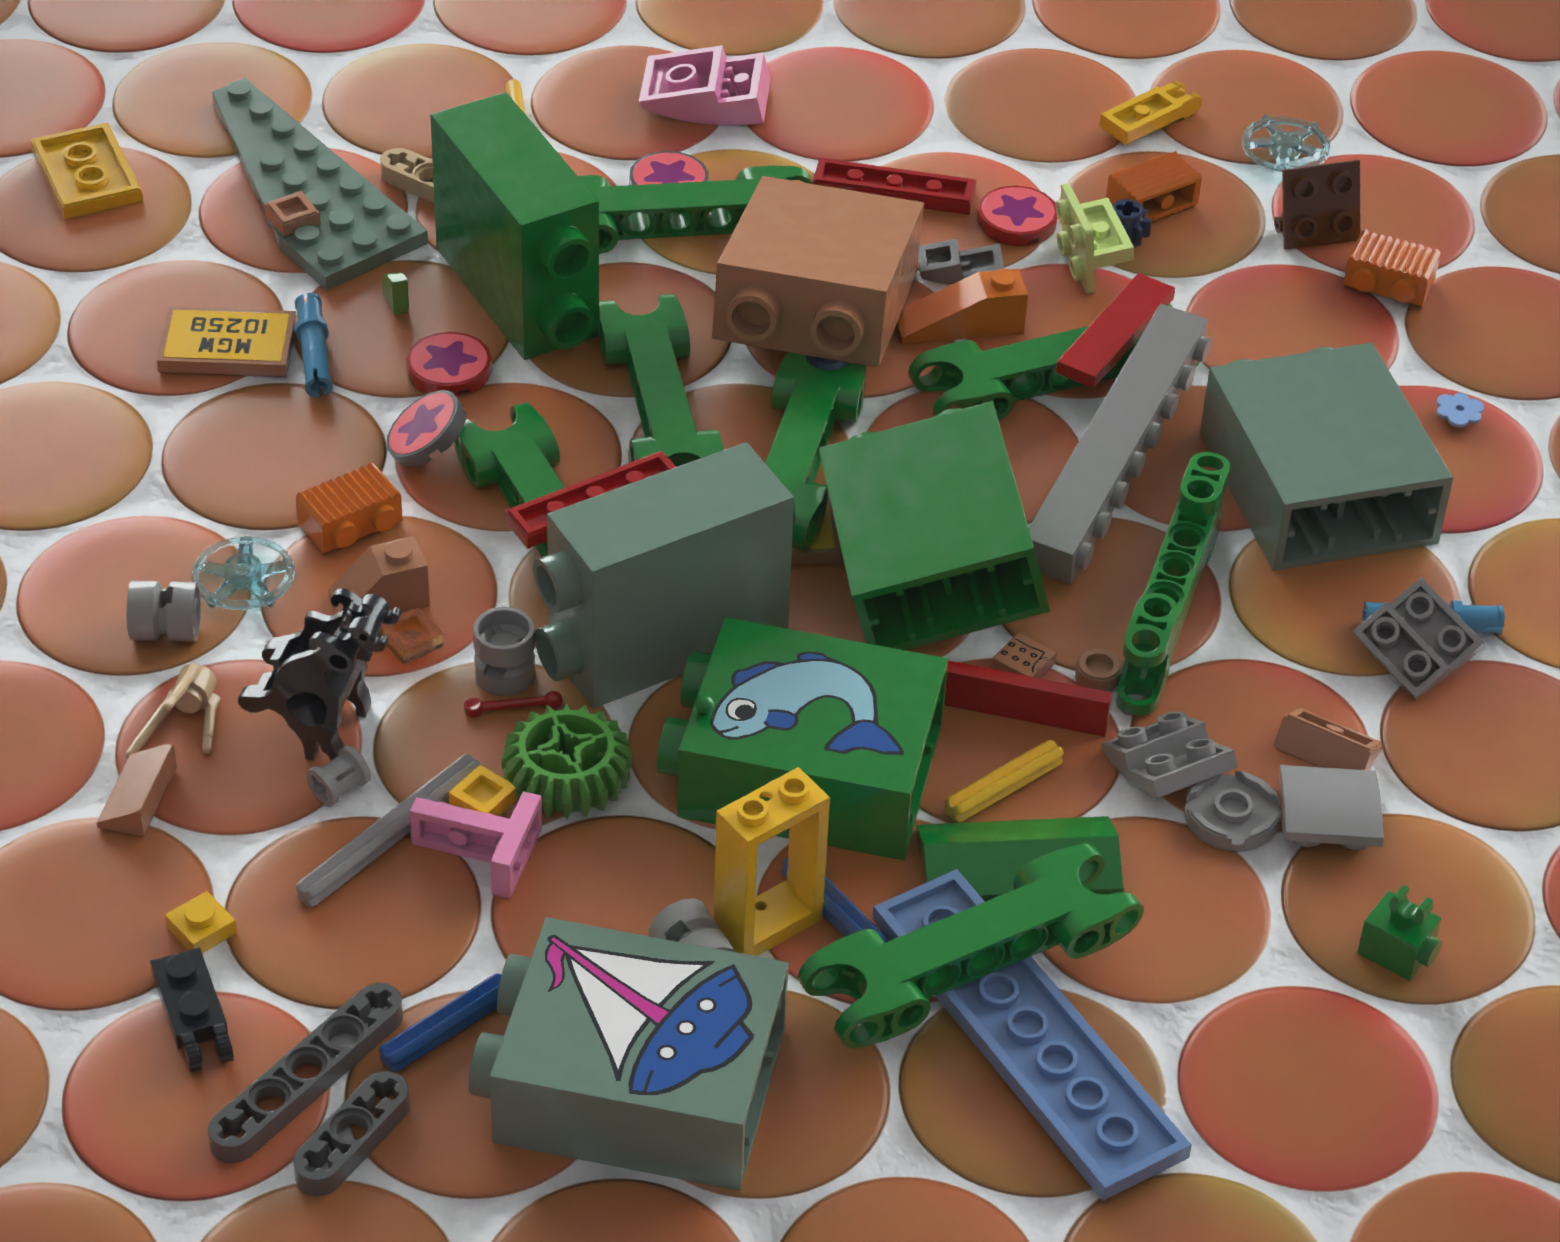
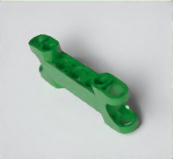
(678, 207)
(650, 351)
(998, 373)
(811, 404)
(512, 458)
(1172, 584)
(901, 975)

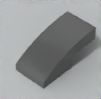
(947, 265)

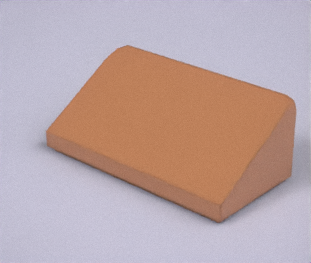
(1326, 742)
(139, 791)

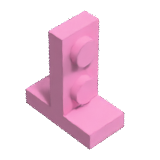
(481, 836)

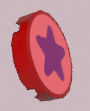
(1017, 215)
(449, 363)

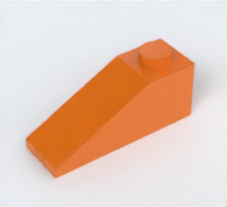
(971, 308)

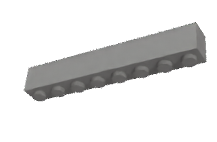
(1117, 442)

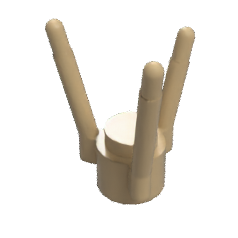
(189, 694)

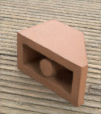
(390, 570)

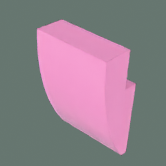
(707, 87)

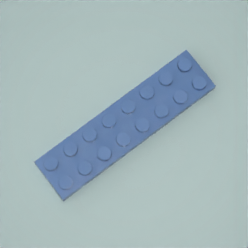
(1048, 1055)

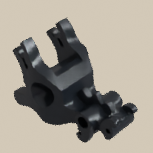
(322, 670)

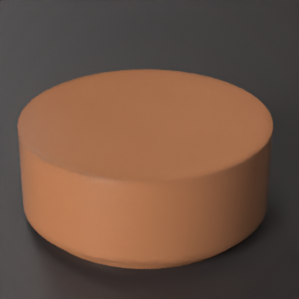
(1098, 669)

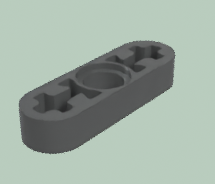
(345, 1154)

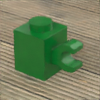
(1401, 934)

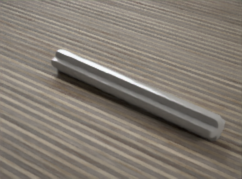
(379, 836)

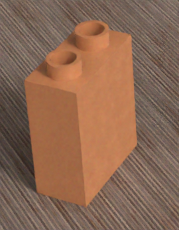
(817, 271)

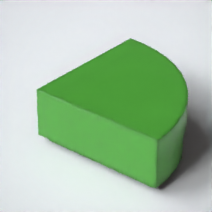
(396, 292)

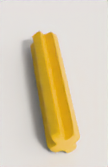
(1003, 781)

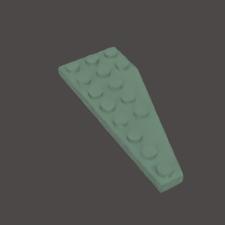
(282, 158)

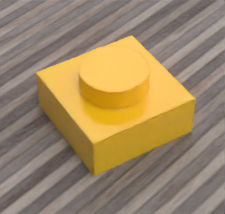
(483, 792)
(201, 923)

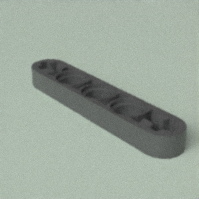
(301, 1092)

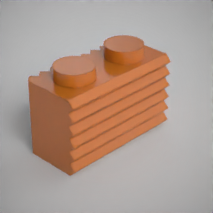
(1159, 185)
(1391, 268)
(348, 508)

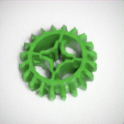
(568, 759)

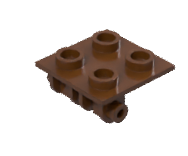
(1320, 204)

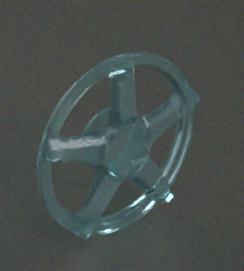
(1284, 144)
(244, 572)

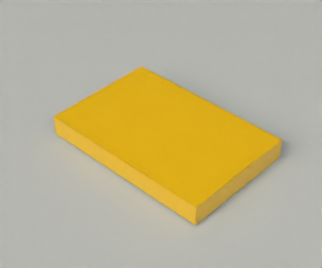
(86, 170)

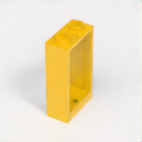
(763, 921)

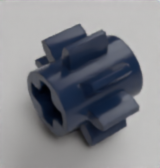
(1133, 220)

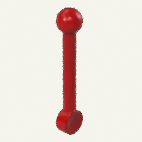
(474, 706)

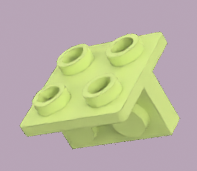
(1090, 236)

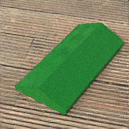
(995, 851)

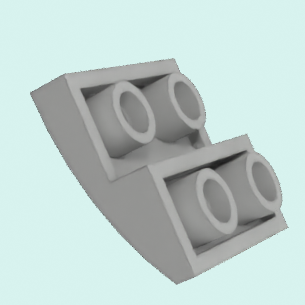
(1418, 638)
(1168, 754)
(1330, 806)

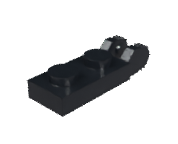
(191, 1005)

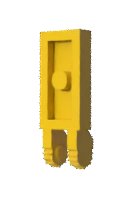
(1150, 112)

